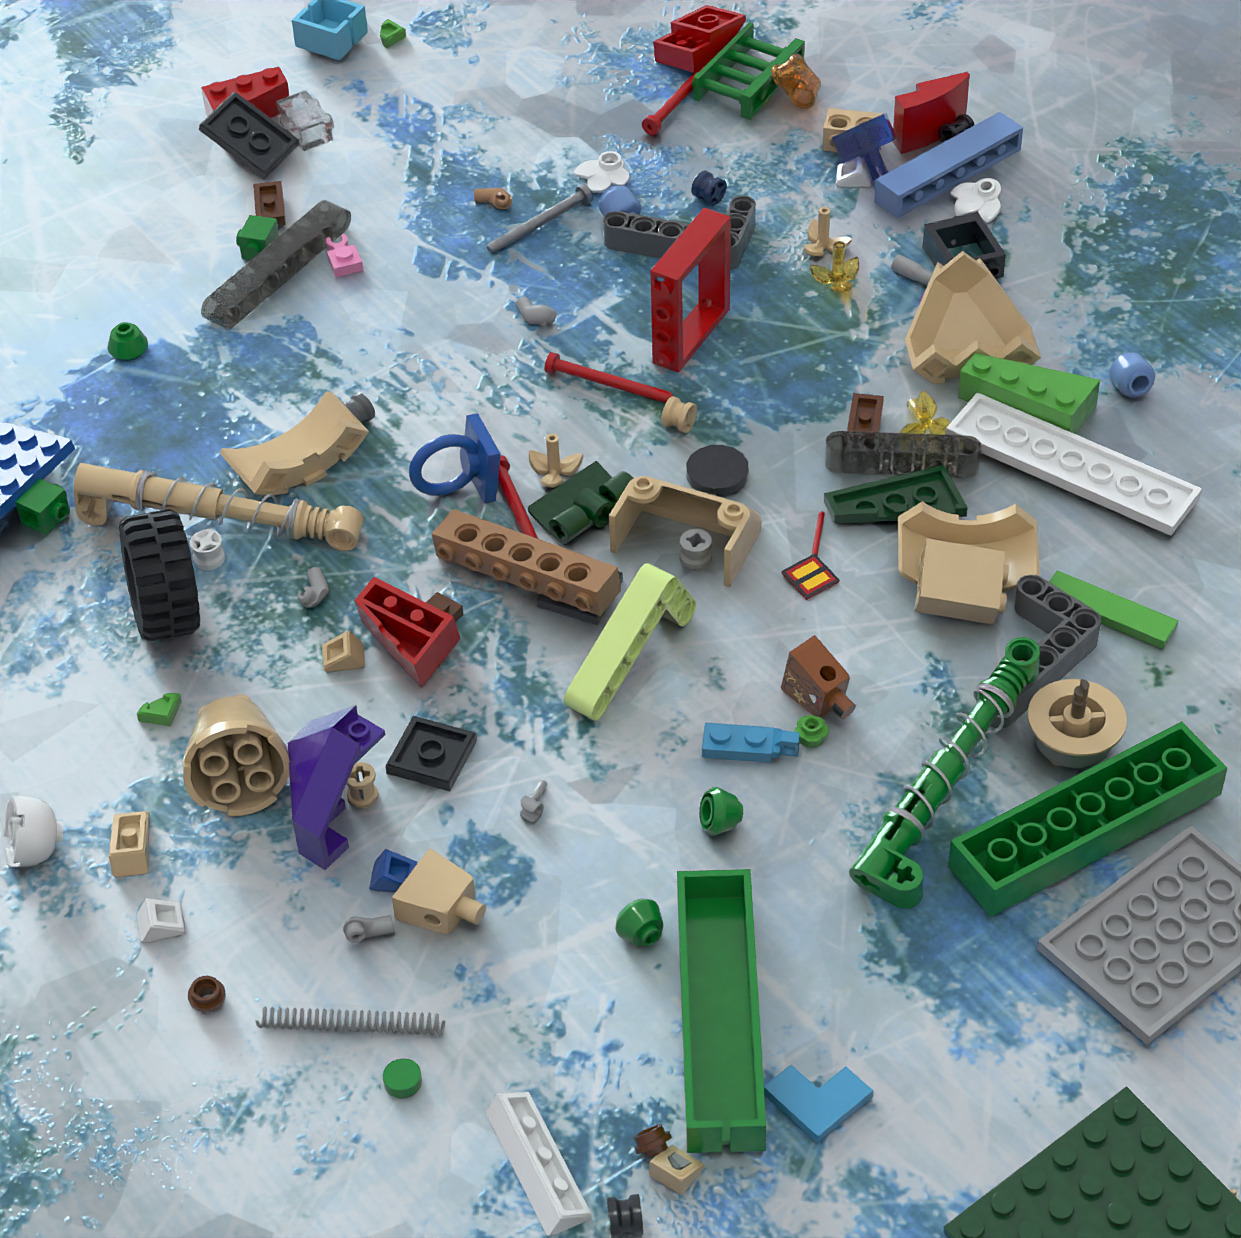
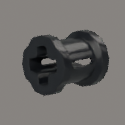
(948, 131)

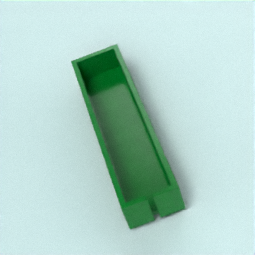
(720, 1012)

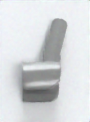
(531, 807)

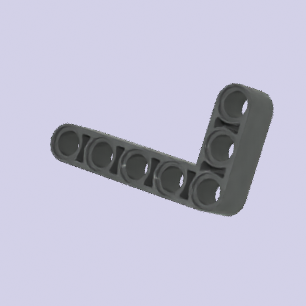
(655, 236)
(1071, 634)

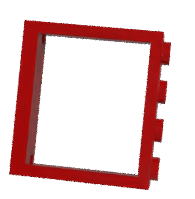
(708, 244)

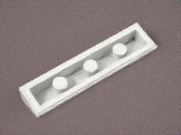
(537, 1162)

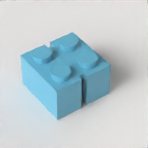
(330, 27)

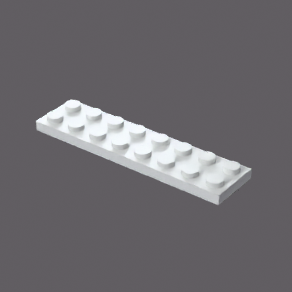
(1077, 464)

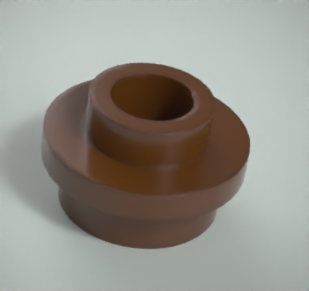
(203, 986)
(652, 1140)

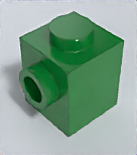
(256, 235)
(43, 506)

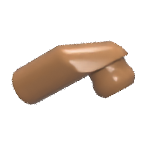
(495, 196)

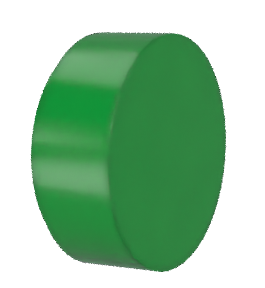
(402, 1078)

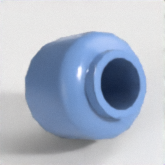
(619, 199)
(1132, 375)

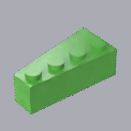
(1038, 391)

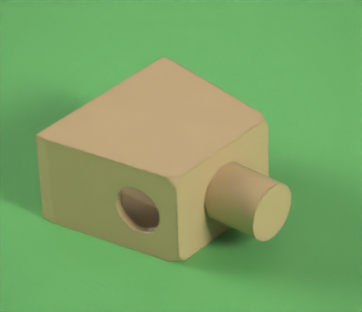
(437, 896)

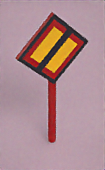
(811, 574)

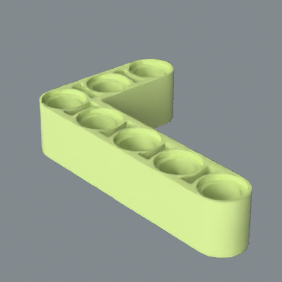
(647, 599)

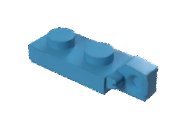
(748, 742)

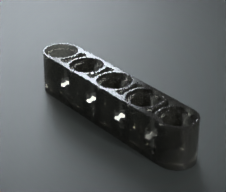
(901, 453)

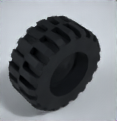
(159, 575)

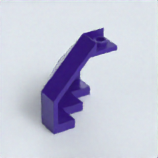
(318, 772)

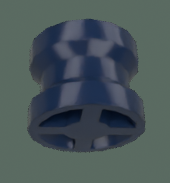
(709, 188)

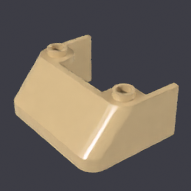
(690, 508)

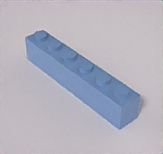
(948, 164)

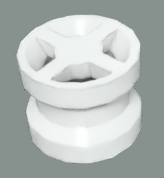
(207, 549)

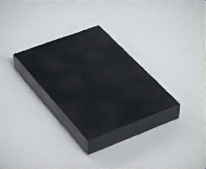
(249, 135)

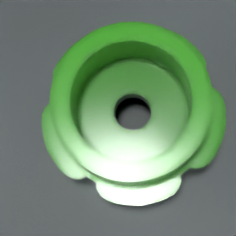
(812, 730)

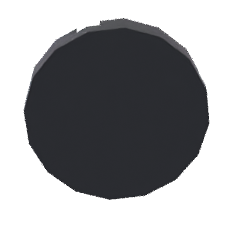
(717, 470)

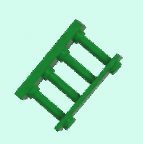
(760, 87)

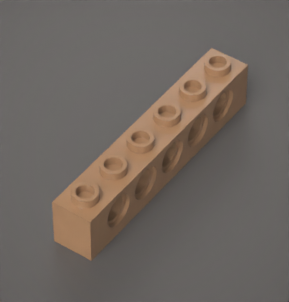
(527, 562)

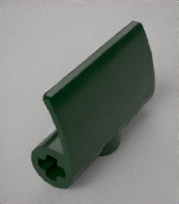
(579, 502)

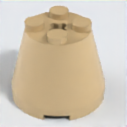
(234, 758)

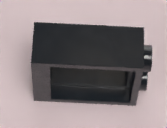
(962, 231)

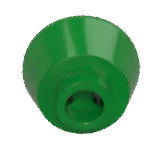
(127, 342)
(719, 811)
(640, 922)

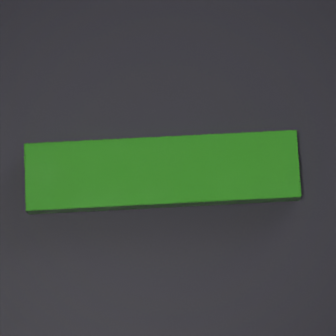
(1120, 612)

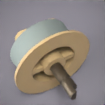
(1076, 722)

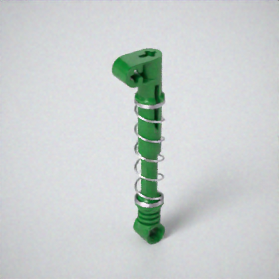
(906, 822)

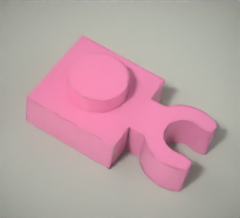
(342, 257)

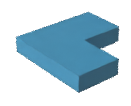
(818, 1109)

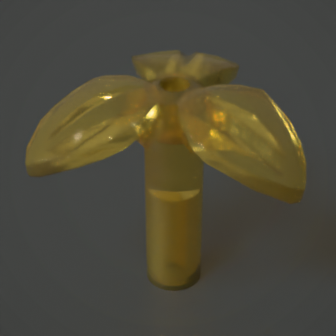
(840, 270)
(924, 410)

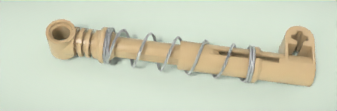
(100, 486)

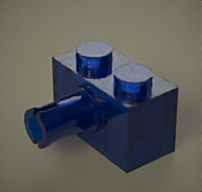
(866, 142)

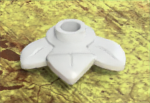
(603, 172)
(978, 197)

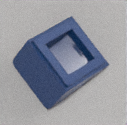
(390, 871)

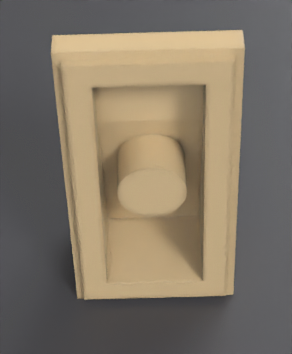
(129, 844)

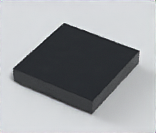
(431, 753)

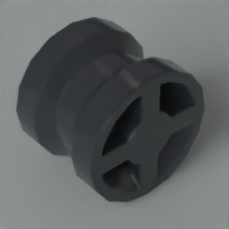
(625, 1216)

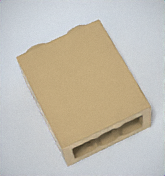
(961, 581)

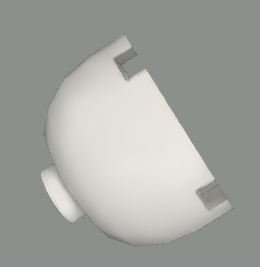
(30, 831)

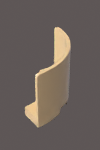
(302, 452)
(1004, 530)

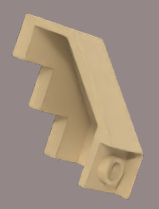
(966, 315)

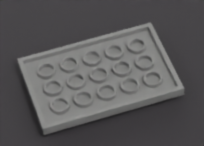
(1156, 935)

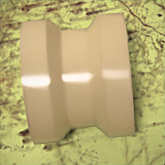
(679, 414)

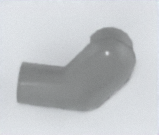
(535, 313)
(317, 591)
(362, 928)

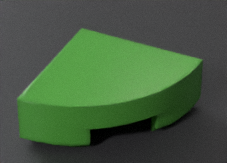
(391, 33)
(161, 710)

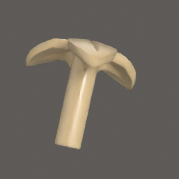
(819, 234)
(551, 464)

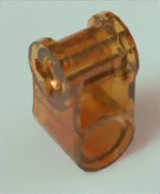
(797, 81)

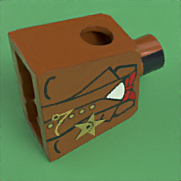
(817, 680)

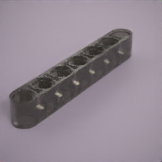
(275, 264)

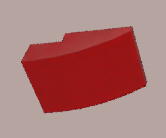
(697, 37)
(926, 109)

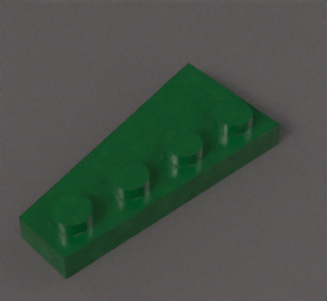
(895, 495)

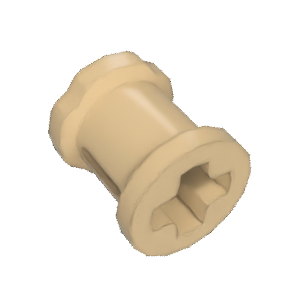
(369, 789)

